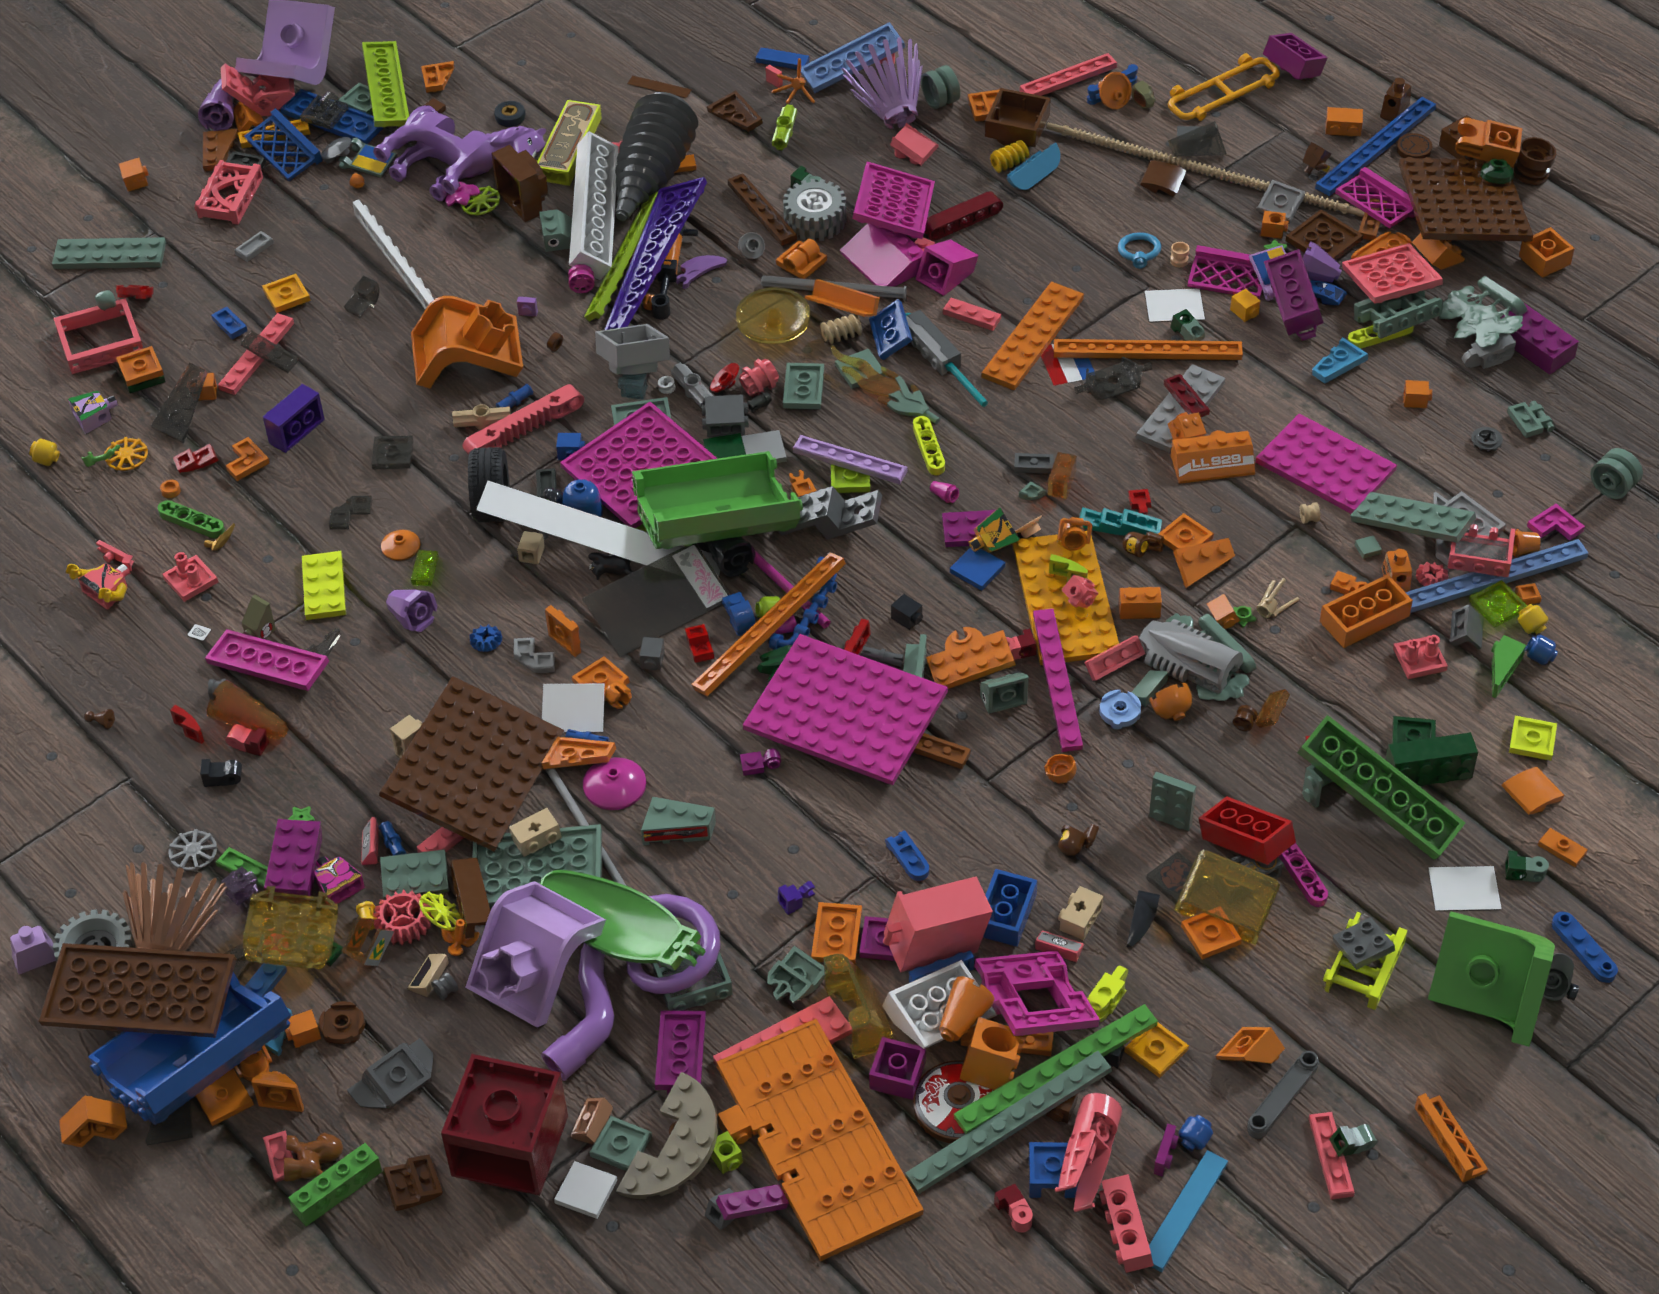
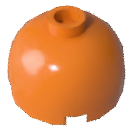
(1172, 702)

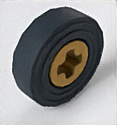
(503, 115)

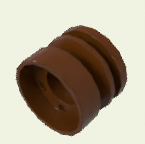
(1534, 161)

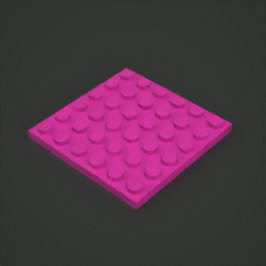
(636, 443)

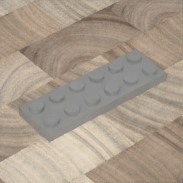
(1156, 429)

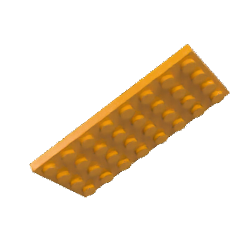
(1081, 630)

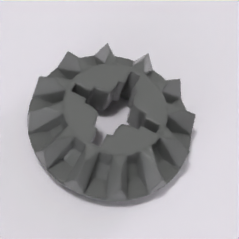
(1484, 433)

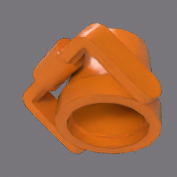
(1072, 533)
(254, 1064)

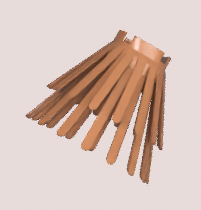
(153, 914)

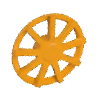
(127, 454)

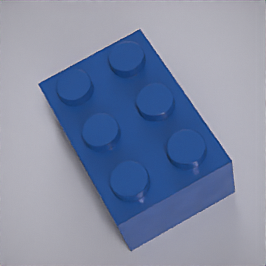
(1011, 902)

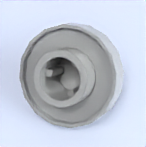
(751, 245)

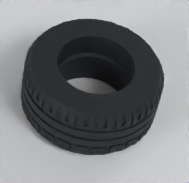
(485, 466)

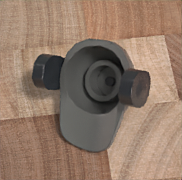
(1560, 979)

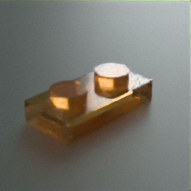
(1272, 708)

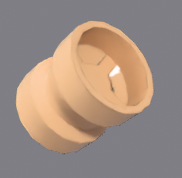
(1179, 254)

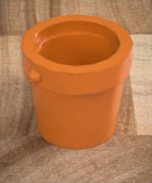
(1525, 543)

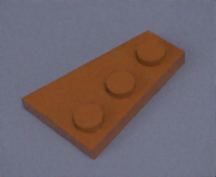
(216, 147)

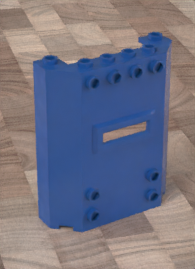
(165, 1071)

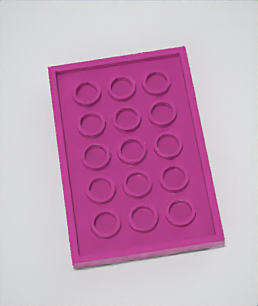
(893, 200)
(1325, 463)

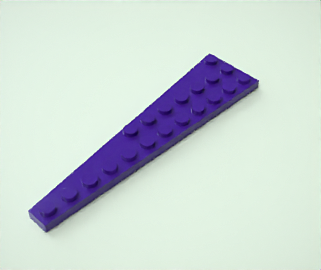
(659, 234)

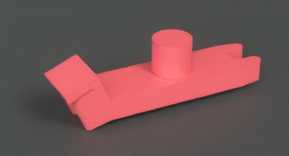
(113, 553)

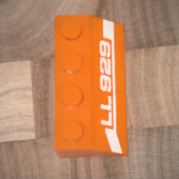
(1213, 457)

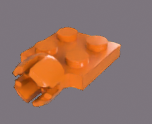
(615, 681)

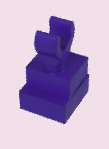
(792, 899)

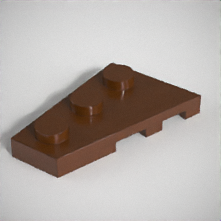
(736, 111)

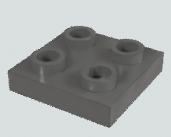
(1363, 943)

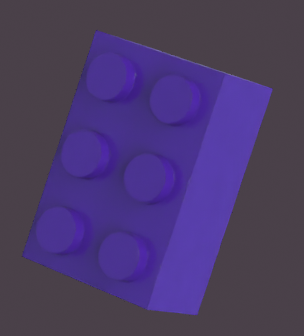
(293, 418)

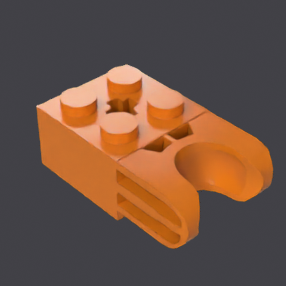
(1489, 140)

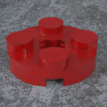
(139, 291)

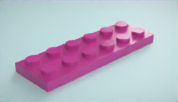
(267, 660)

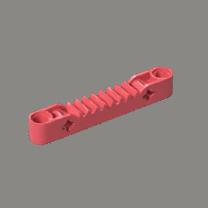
(565, 399)

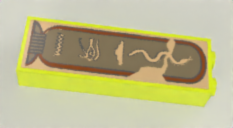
(560, 151)

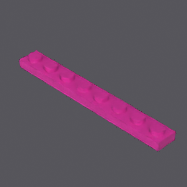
(1057, 680)

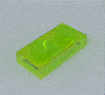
(424, 568)

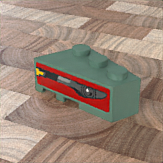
(677, 821)

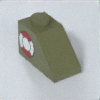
(258, 619)

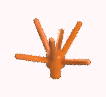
(797, 83)

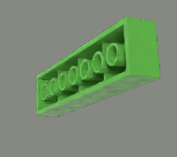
(1381, 787)

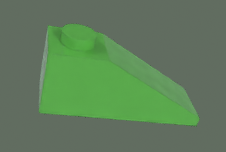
(1505, 660)

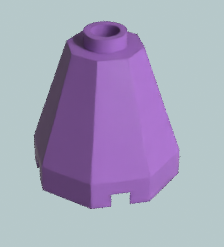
(1320, 264)
(412, 608)

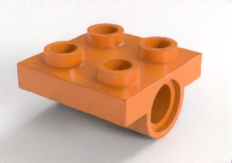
(802, 258)

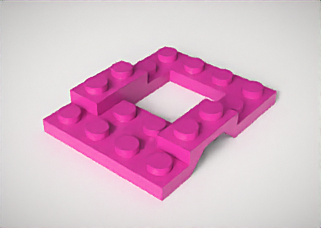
(1014, 973)

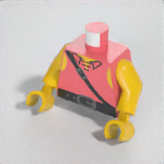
(101, 583)

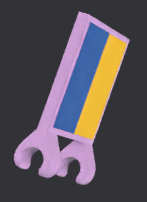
(1258, 264)

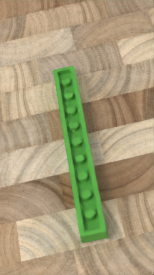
(1104, 1041)

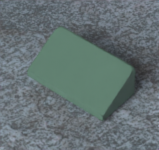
(1149, 685)

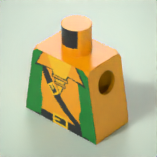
(994, 533)

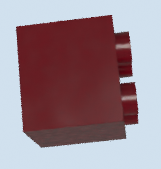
(505, 1124)

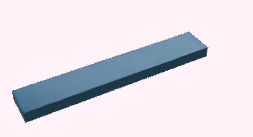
(1186, 1209)

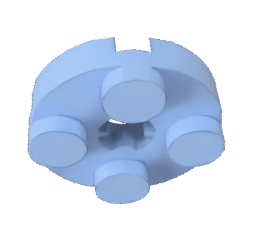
(1117, 718)

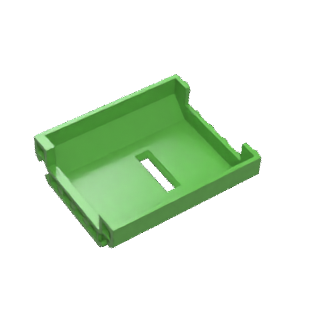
(713, 500)

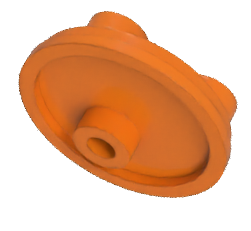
(1115, 90)

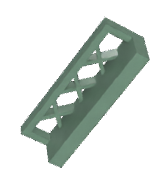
(915, 657)

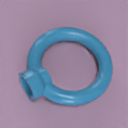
(1139, 263)

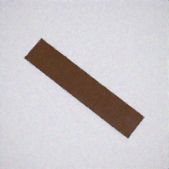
(659, 86)

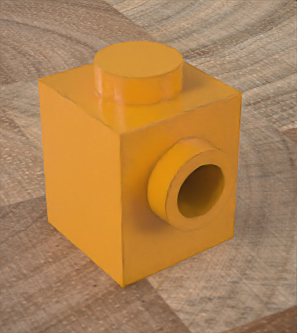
(1245, 305)

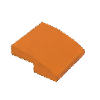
(1532, 790)

